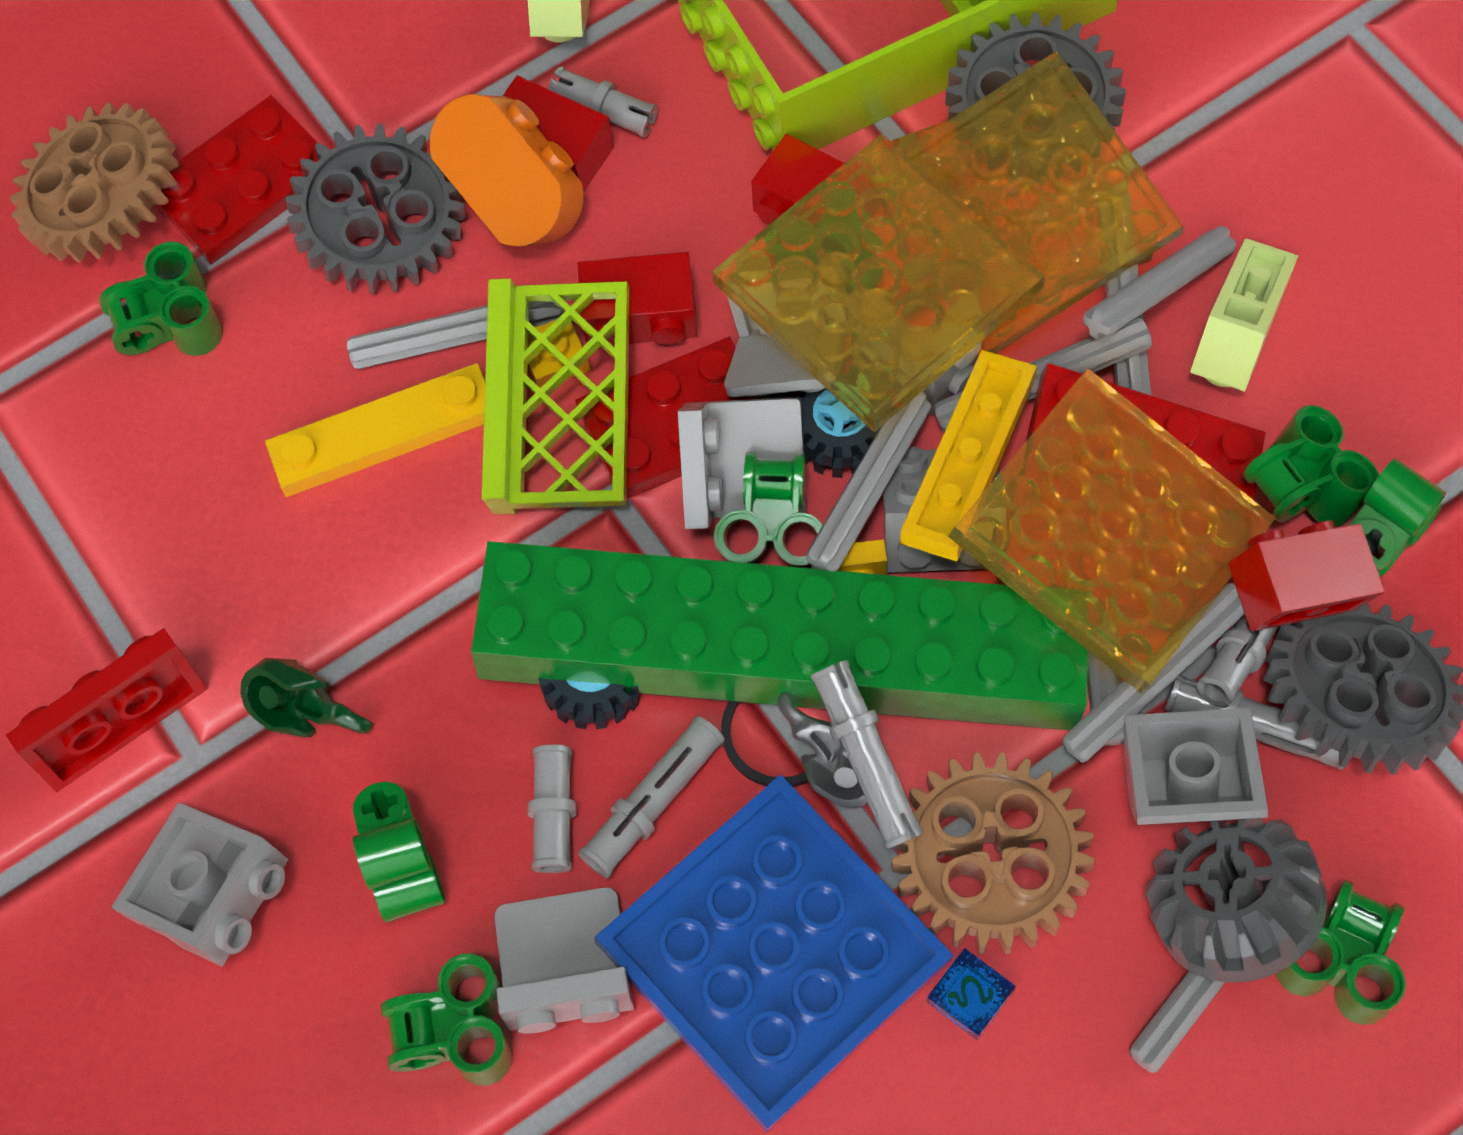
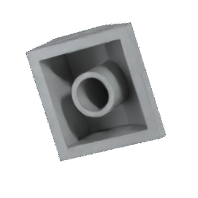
(1193, 766)

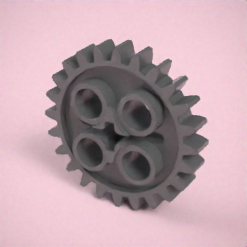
(1005, 55)
(332, 227)
(1366, 688)

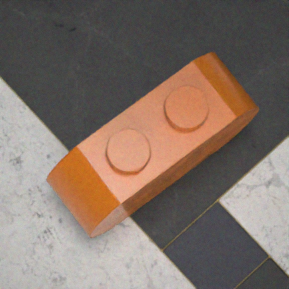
(507, 169)

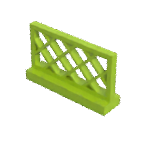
(507, 395)

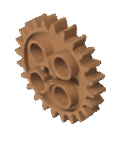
(94, 182)
(1002, 906)

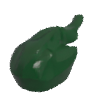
(286, 694)

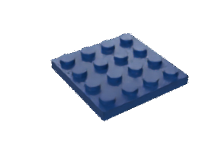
(773, 951)

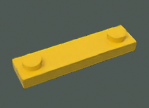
(378, 430)
(968, 452)

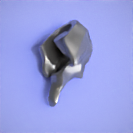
(829, 768)

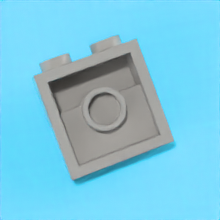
(202, 884)

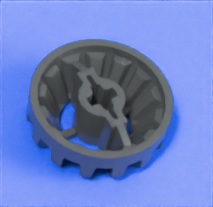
(1248, 928)

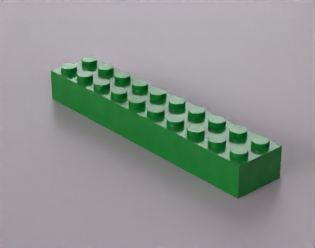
(768, 628)

